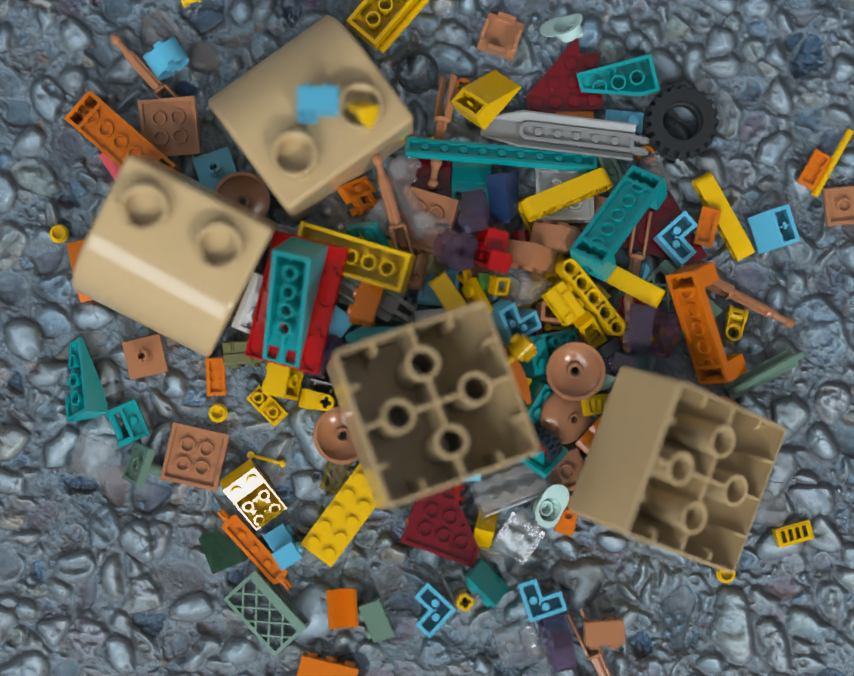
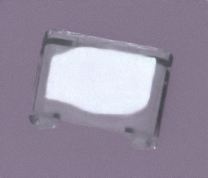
(420, 224)

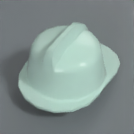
(564, 28)
(551, 505)

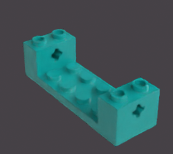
(616, 221)

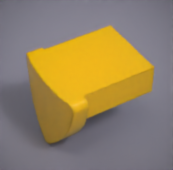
(365, 111)

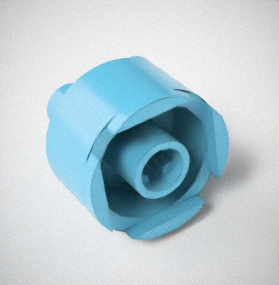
(166, 58)

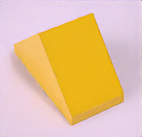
(485, 530)

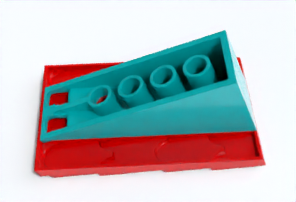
(296, 302)

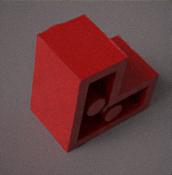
(491, 250)

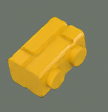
(563, 303)

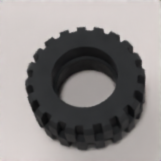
(697, 105)

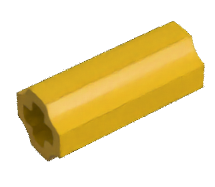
(464, 606)

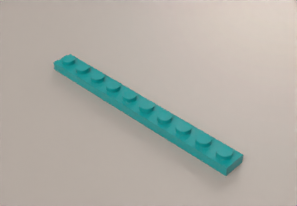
(498, 155)

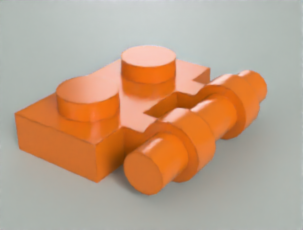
(355, 191)

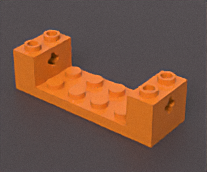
(111, 132)
(699, 326)

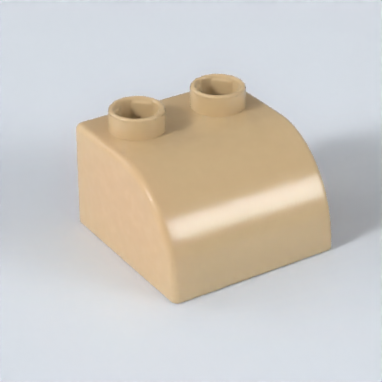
(311, 159)
(171, 253)
(431, 405)
(677, 468)

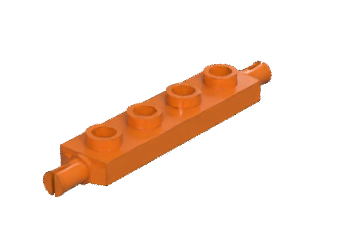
(254, 548)

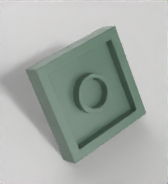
(140, 464)

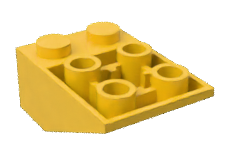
(485, 98)
(252, 494)

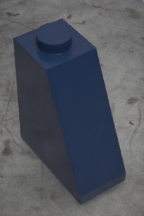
(503, 196)

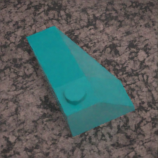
(626, 77)
(86, 392)

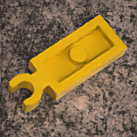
(472, 289)

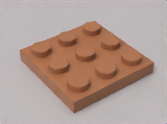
(171, 125)
(433, 204)
(195, 456)

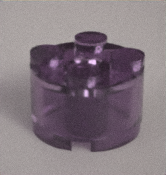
(456, 249)

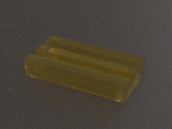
(329, 488)

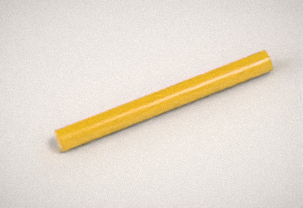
(401, 27)
(835, 157)

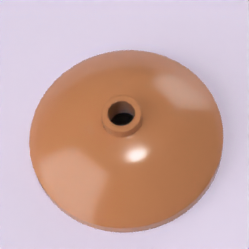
(248, 187)
(579, 385)
(557, 416)
(328, 439)

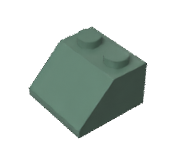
(376, 619)

